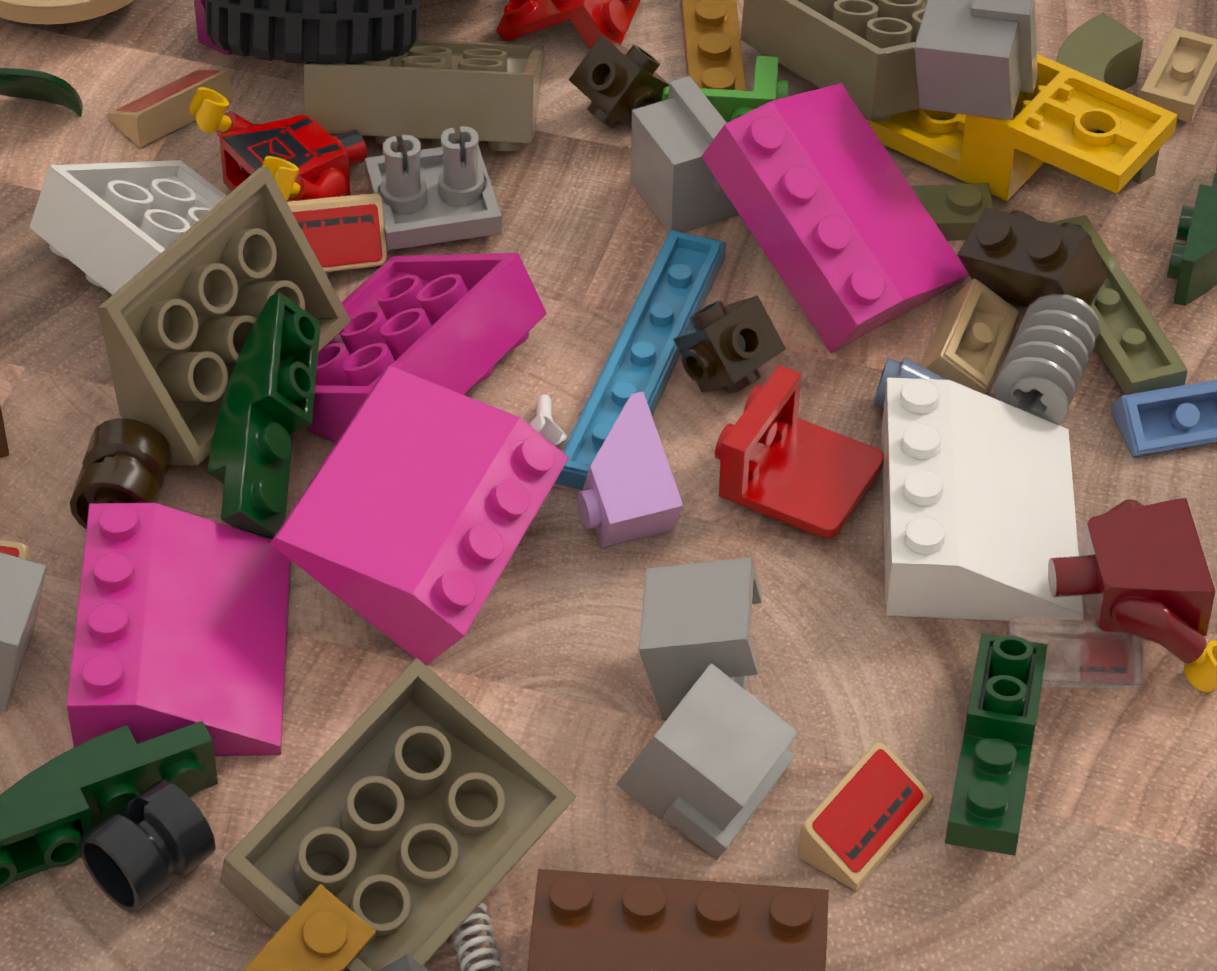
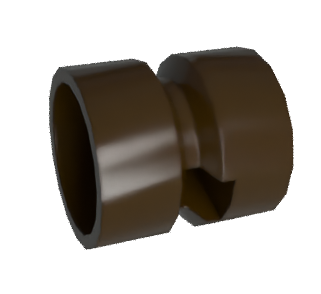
(121, 465)

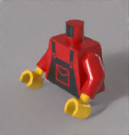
(295, 149)

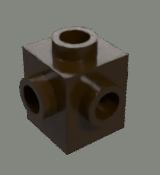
(618, 81)
(728, 344)

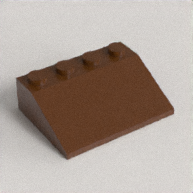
(674, 925)

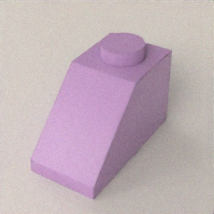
(630, 481)

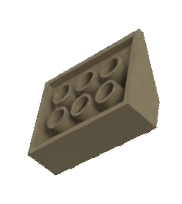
(844, 42)
(430, 91)
(190, 310)
(401, 822)

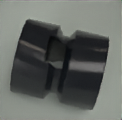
(138, 852)

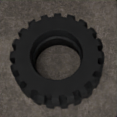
(313, 29)

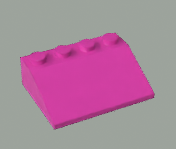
(832, 213)
(429, 318)
(420, 509)
(179, 630)

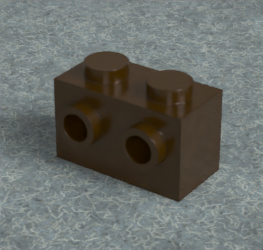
(1031, 258)

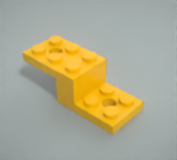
(1046, 127)

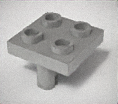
(434, 191)

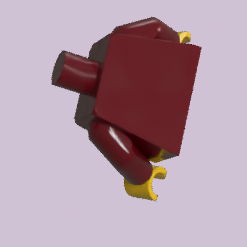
(1146, 581)

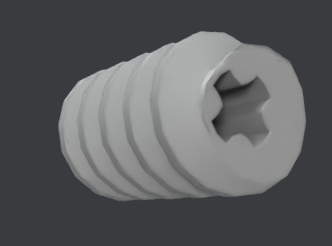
(1048, 356)

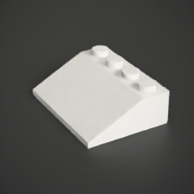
(119, 214)
(973, 505)

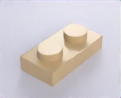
(1182, 73)

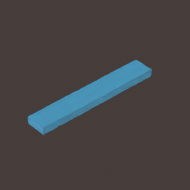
(645, 347)

